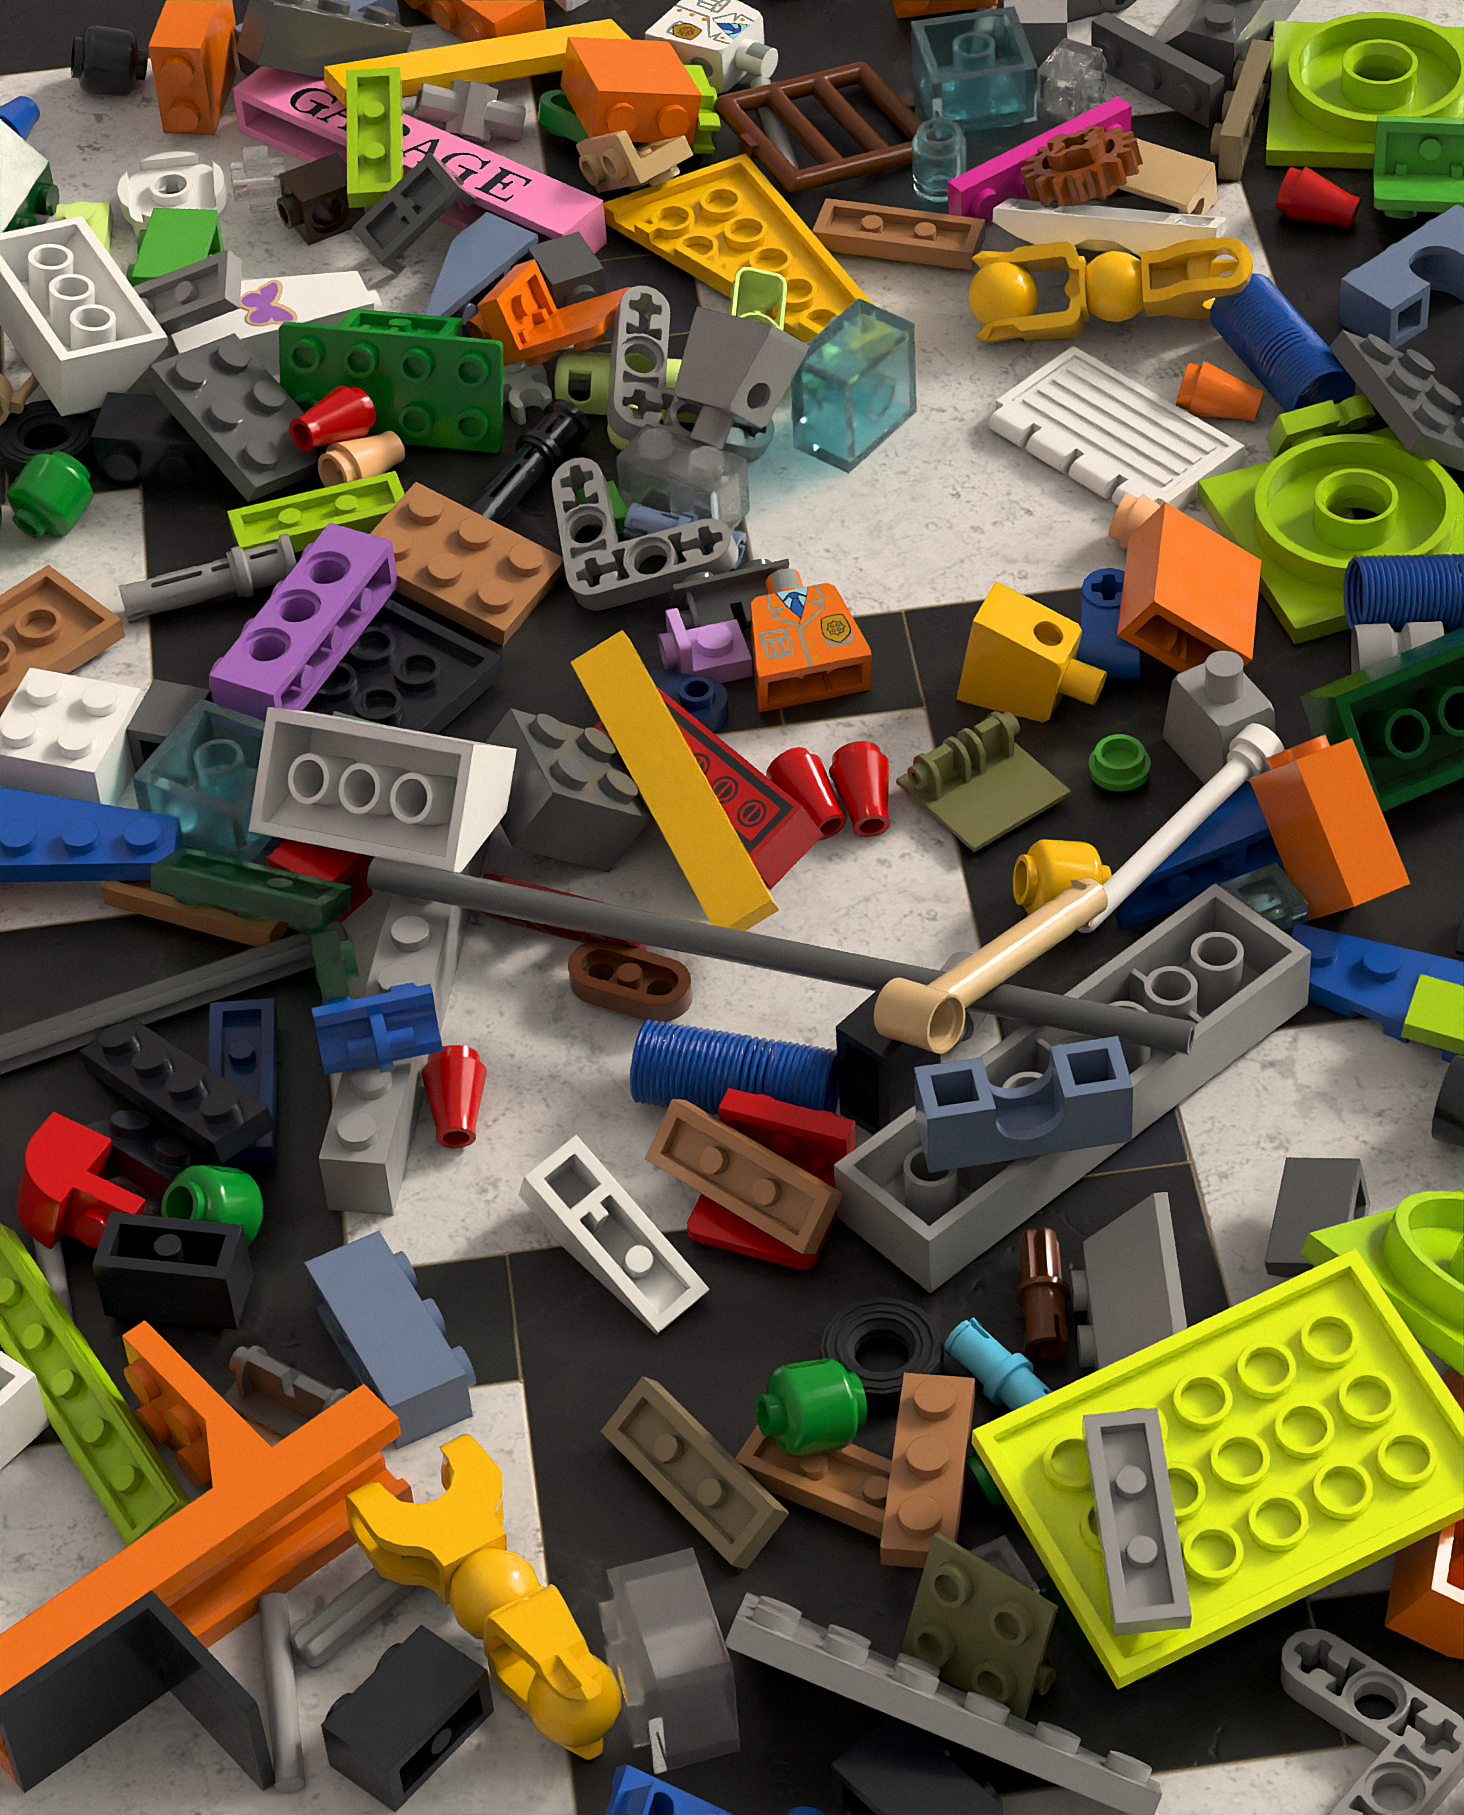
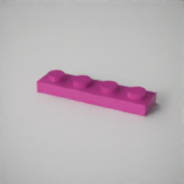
(995, 181)

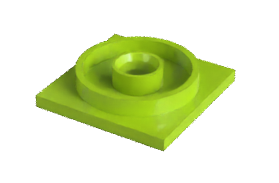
(1347, 71)
(1294, 523)
(1416, 1261)

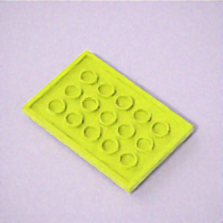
(1293, 1453)

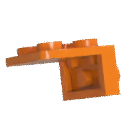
(530, 325)

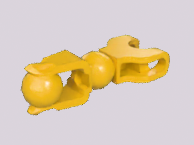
(1112, 286)
(463, 1557)

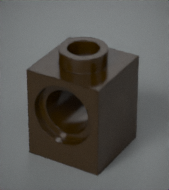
(317, 199)

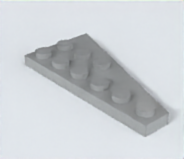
(914, 1694)

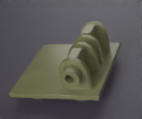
(982, 782)
(981, 1628)

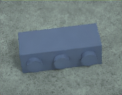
(391, 1335)

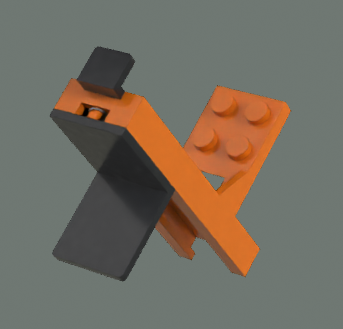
(173, 1593)

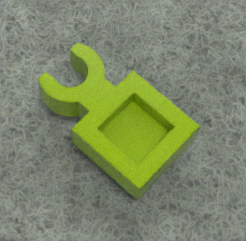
(707, 118)
(1319, 421)

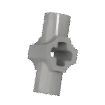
(470, 111)

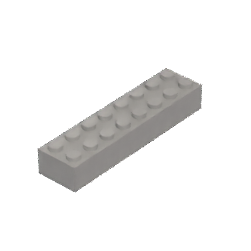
(1200, 965)

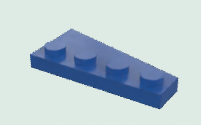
(79, 840)
(1370, 977)

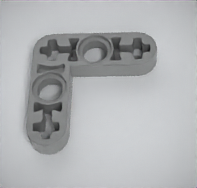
(649, 389)
(607, 555)
(1400, 1757)

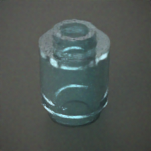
(937, 158)

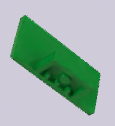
(414, 368)

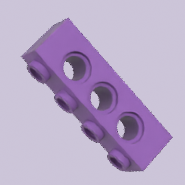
(306, 624)

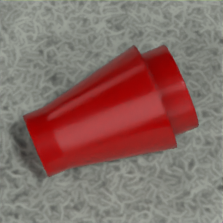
(1315, 199)
(336, 418)
(807, 782)
(862, 784)
(454, 1092)

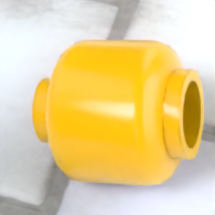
(1051, 867)

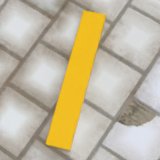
(478, 60)
(673, 785)

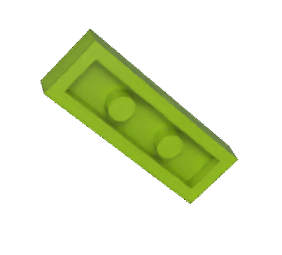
(373, 134)
(305, 515)

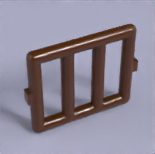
(823, 87)

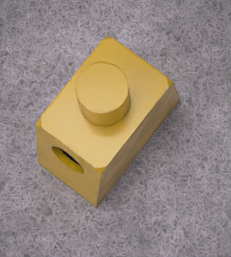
(1024, 658)

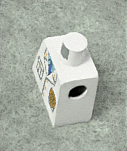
(720, 37)

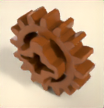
(1081, 166)

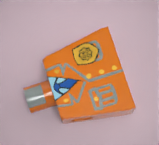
(805, 644)

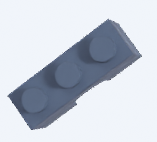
(1394, 288)
(1072, 1106)

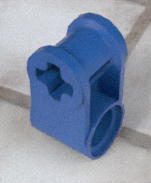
(1099, 626)

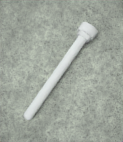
(1243, 762)

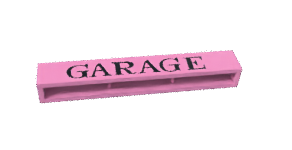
(311, 123)

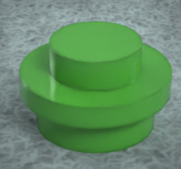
(1119, 763)

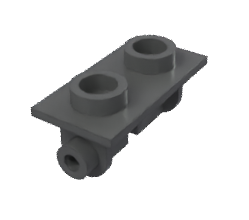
(709, 597)
(276, 1392)

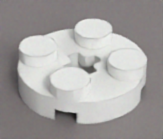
(165, 173)

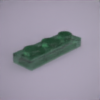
(250, 889)
(332, 962)

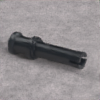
(537, 455)

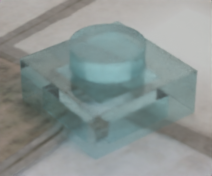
(1270, 895)

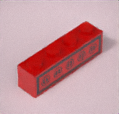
(763, 815)

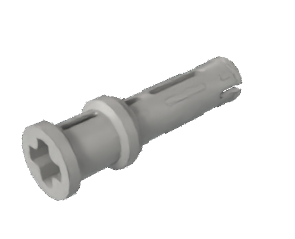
(238, 573)

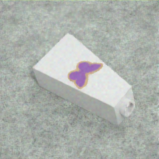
(271, 302)

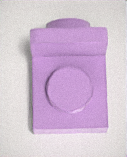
(705, 651)

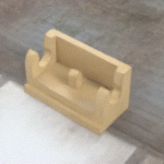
(1173, 179)

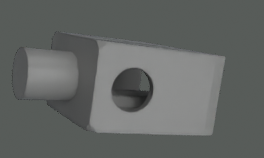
(735, 372)
(1210, 709)

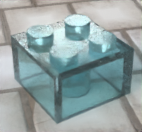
(975, 69)
(854, 385)
(207, 780)

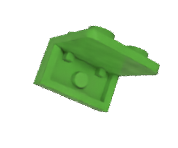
(1418, 165)

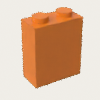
(193, 63)
(630, 88)
(1187, 592)
(1328, 826)

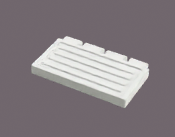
(1112, 432)

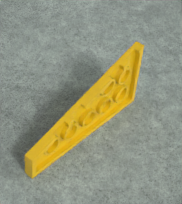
(734, 220)

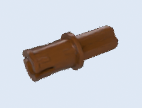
(1043, 1295)

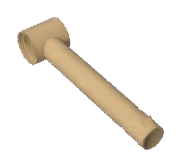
(935, 1013)

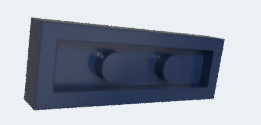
(246, 1055)

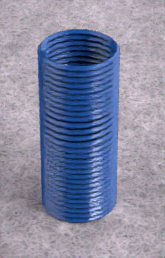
(1280, 346)
(1405, 590)
(704, 1063)

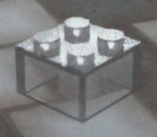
(670, 1661)

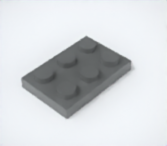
(1406, 396)
(235, 415)

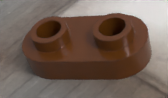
(635, 982)

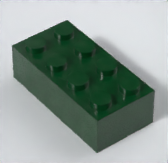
(1401, 718)

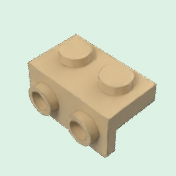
(615, 163)

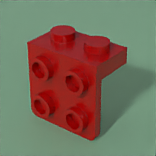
(796, 1133)

